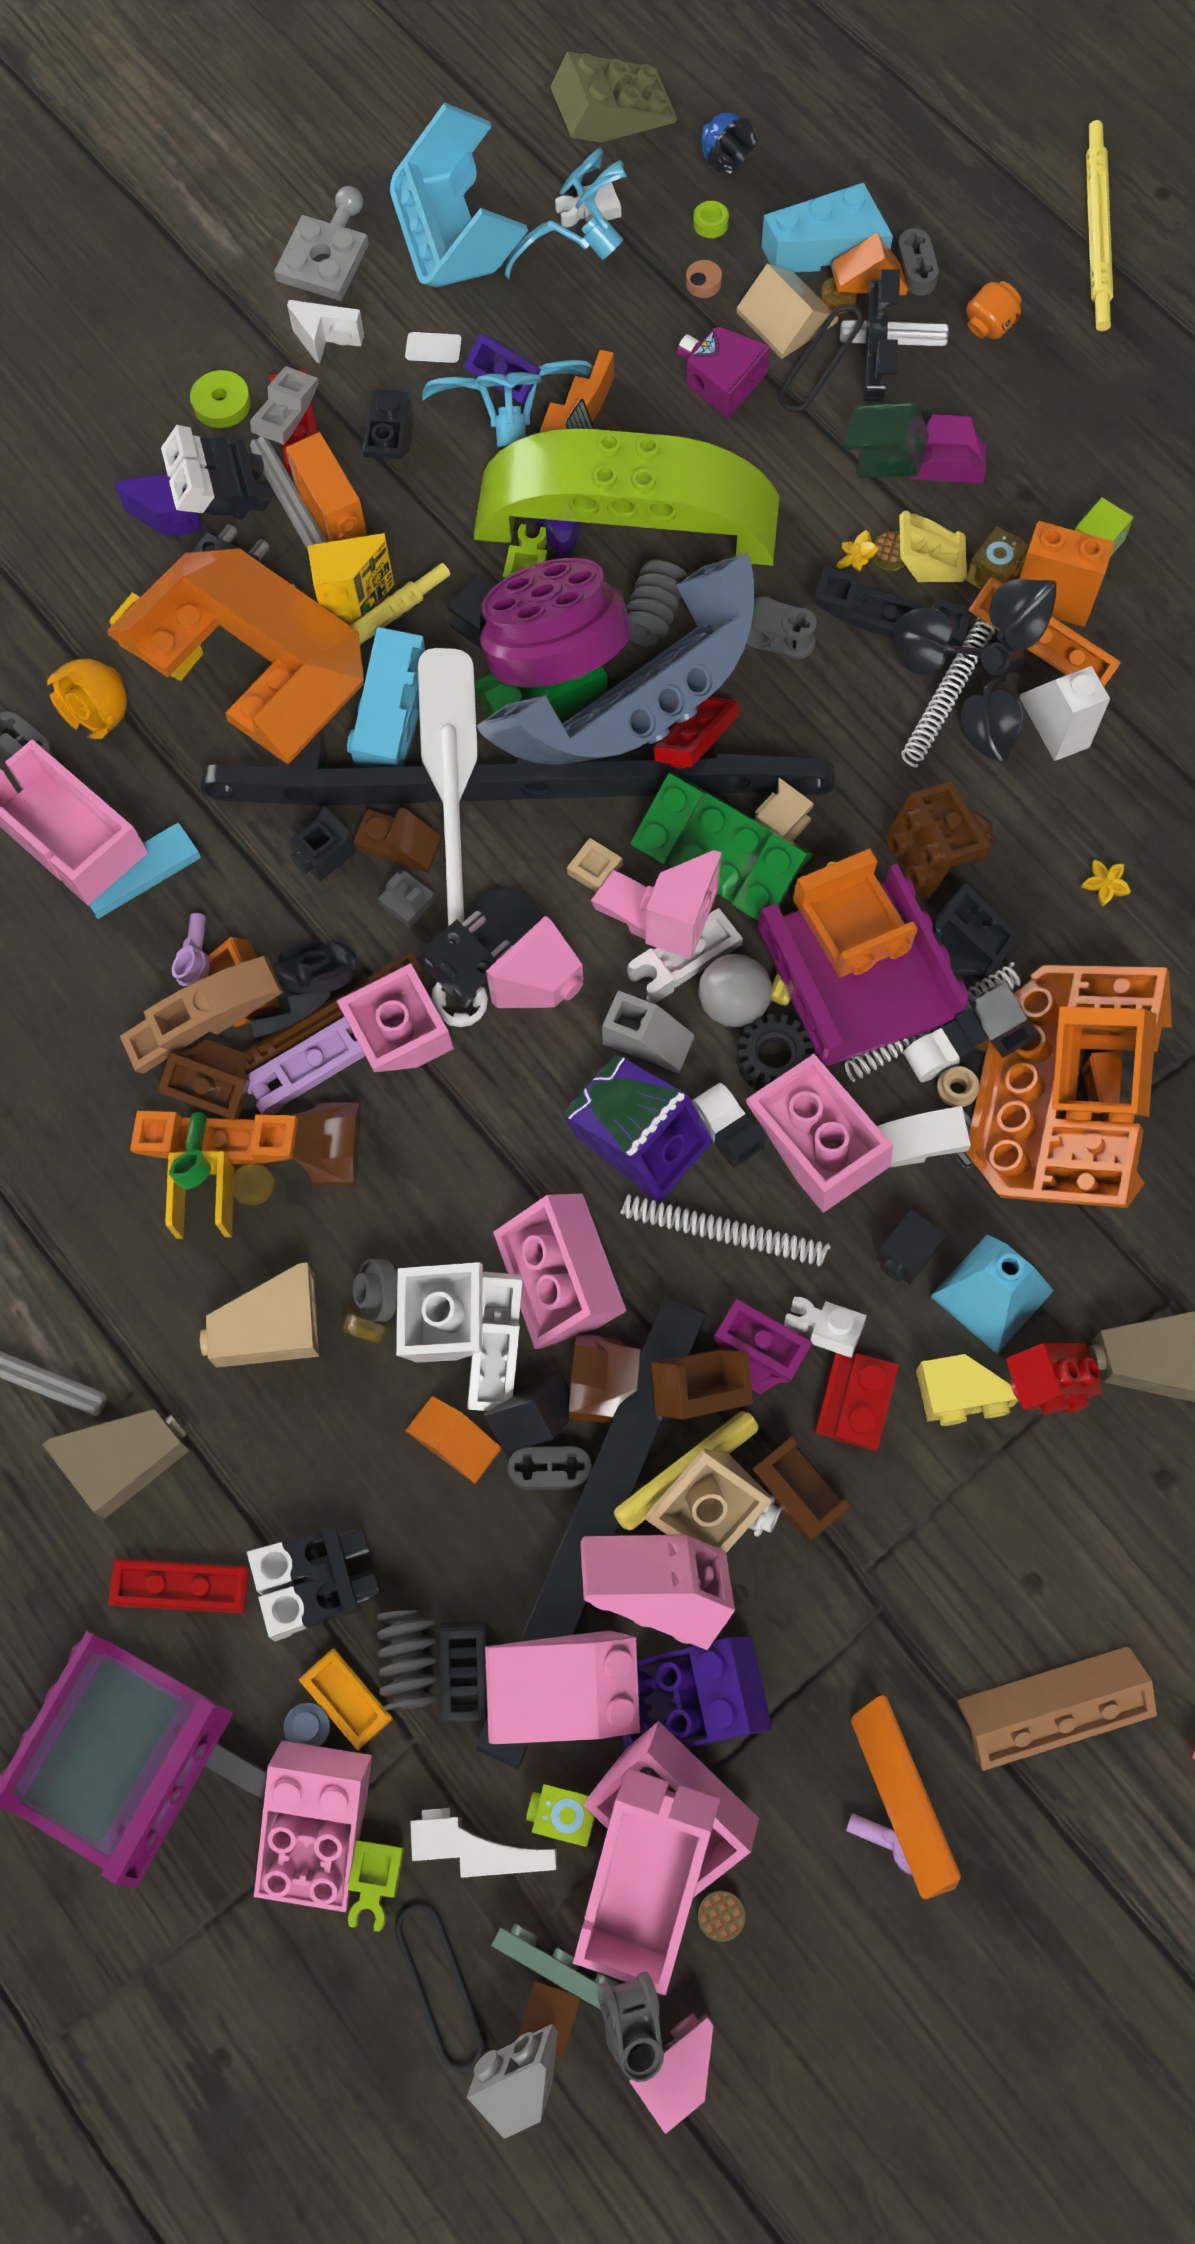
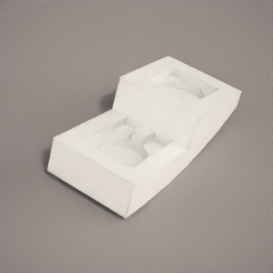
(927, 1135)

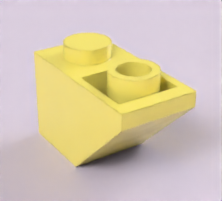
(962, 1387)

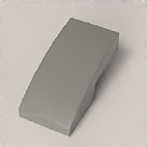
(286, 405)

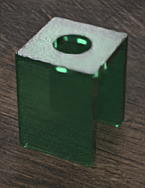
(888, 439)

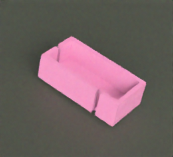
(66, 824)
(646, 1879)

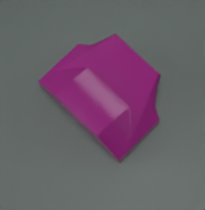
(953, 451)
(772, 1348)

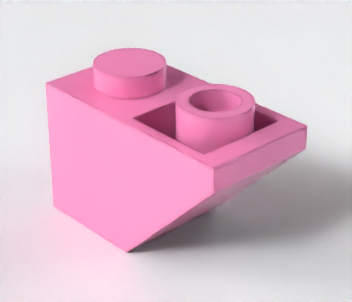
(683, 2075)

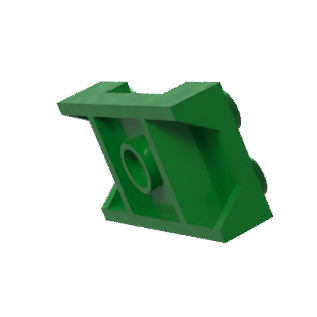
(691, 822)

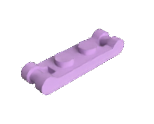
(304, 1066)

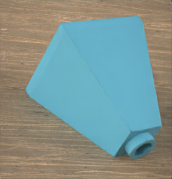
(993, 1292)

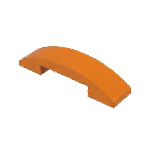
(243, 1141)

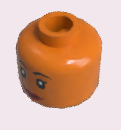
(993, 310)

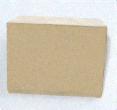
(783, 310)
(710, 1501)

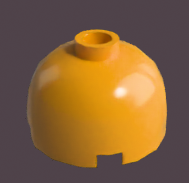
(89, 695)

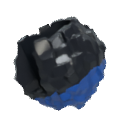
(727, 141)

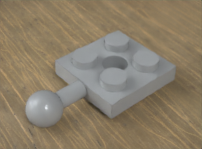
(316, 237)

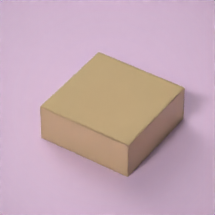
(593, 865)

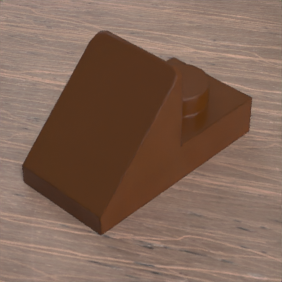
(398, 839)

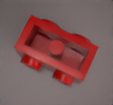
(1055, 1377)

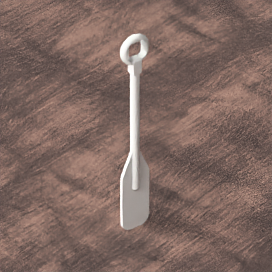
(449, 757)

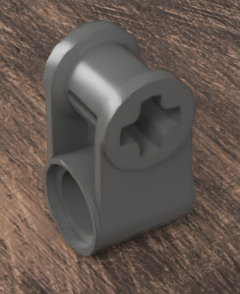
(778, 624)
(630, 2019)

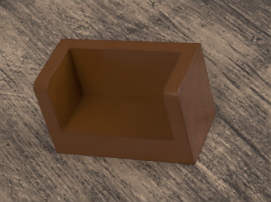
(702, 1383)
(799, 1491)

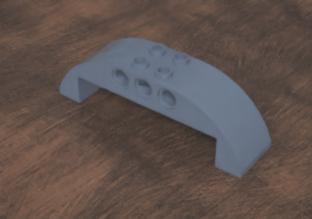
(655, 694)

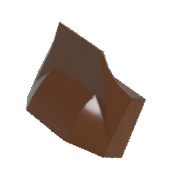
(207, 1078)
(329, 1143)
(601, 1377)

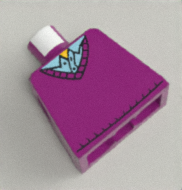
(724, 367)

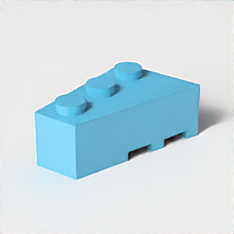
(821, 229)
(388, 702)

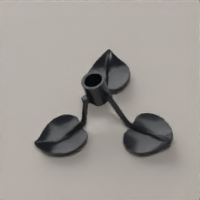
(1022, 615)

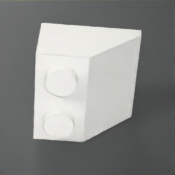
(439, 1312)

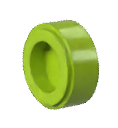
(711, 219)

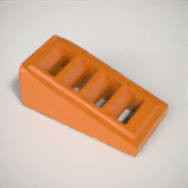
(1103, 1079)

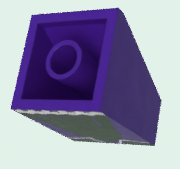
(639, 1126)

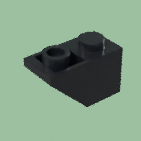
(388, 425)

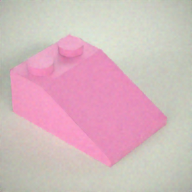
(821, 1132)
(563, 1688)

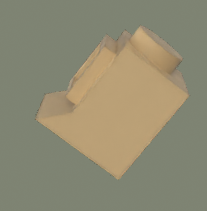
(785, 811)

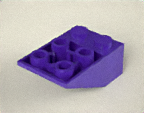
(703, 1693)

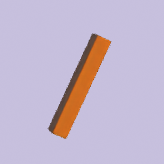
(1058, 645)
(905, 1799)

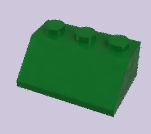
(565, 697)

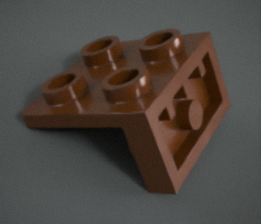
(933, 835)

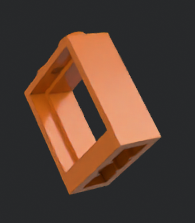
(326, 489)
(1068, 1053)

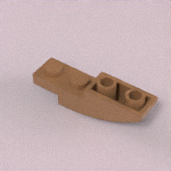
(198, 1009)

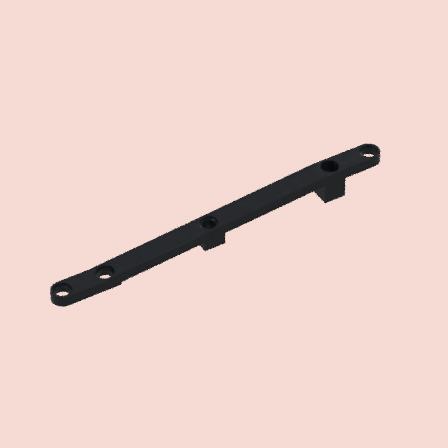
(310, 783)

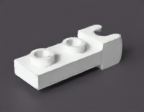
(671, 969)

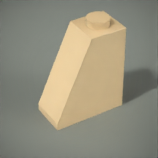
(266, 1323)

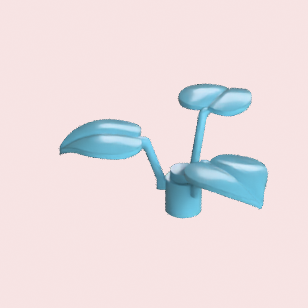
(597, 230)
(510, 422)

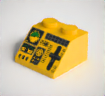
(351, 575)

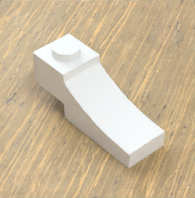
(494, 1368)
(444, 1837)

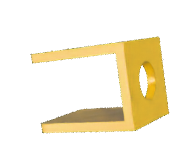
(224, 1196)

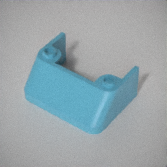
(432, 205)

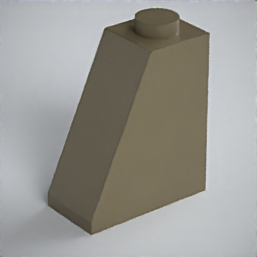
(1150, 1356)
(118, 1457)

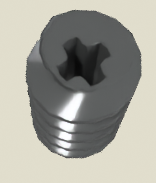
(654, 601)
(407, 1660)

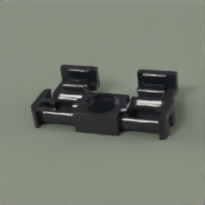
(880, 351)

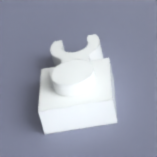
(605, 199)
(831, 1327)

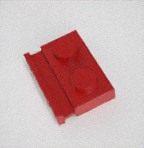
(857, 1400)

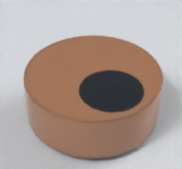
(703, 278)

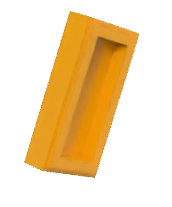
(346, 1699)

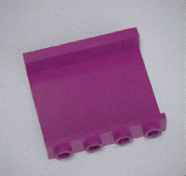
(870, 1008)

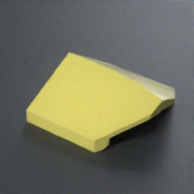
(932, 550)

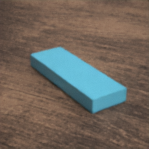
(166, 855)

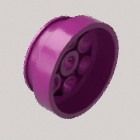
(553, 623)

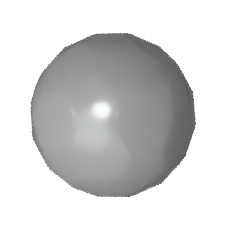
(735, 990)

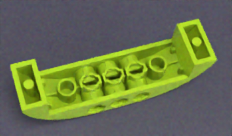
(629, 483)

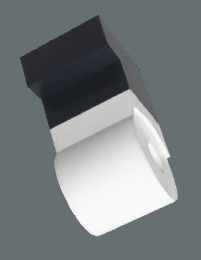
(947, 1047)
(729, 1125)

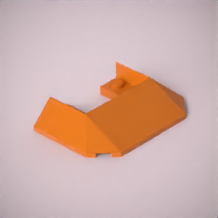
(310, 647)
(1014, 1131)

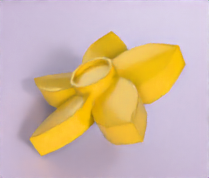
(858, 552)
(1107, 882)

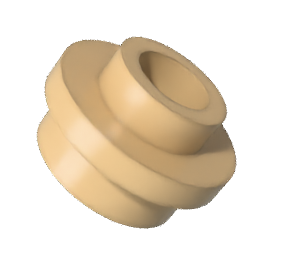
(962, 1076)

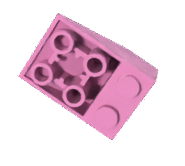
(660, 1583)
(311, 1824)

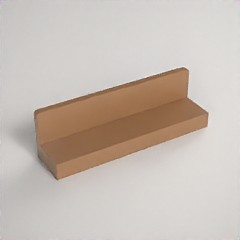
(1058, 1707)

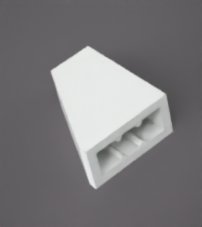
(1067, 711)

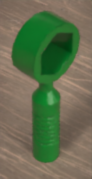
(192, 1166)

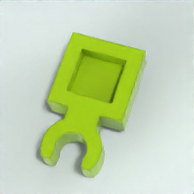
(527, 553)
(374, 1874)

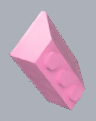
(561, 1267)
(666, 1758)

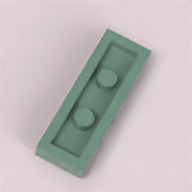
(558, 1968)

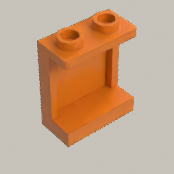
(1075, 564)
(852, 915)

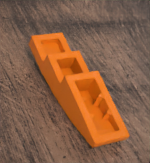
(591, 390)

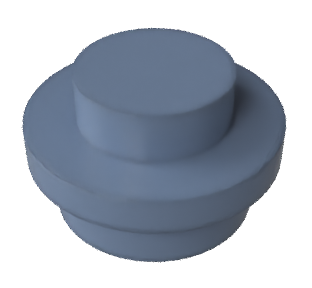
(307, 1725)

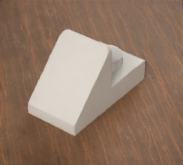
(324, 323)

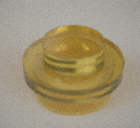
(252, 1184)

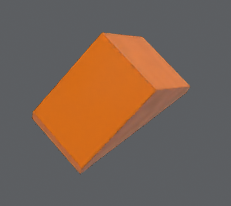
(864, 262)
(454, 1439)

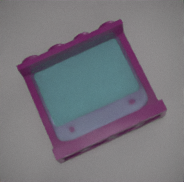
(112, 1758)

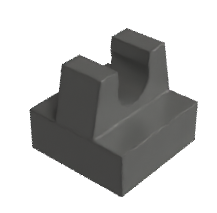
(406, 898)

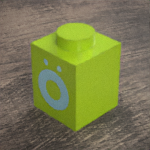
(1106, 522)
(561, 1815)

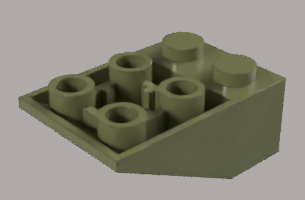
(609, 97)

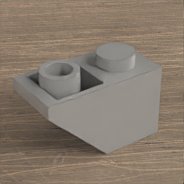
(646, 1032)
(515, 2081)

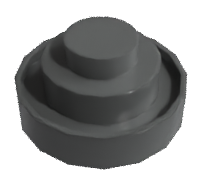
(376, 1290)

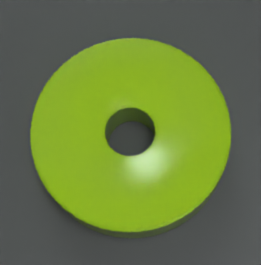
(223, 412)

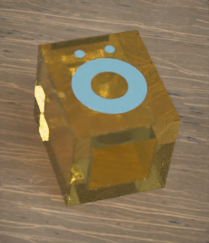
(999, 557)

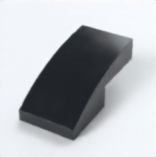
(297, 1008)

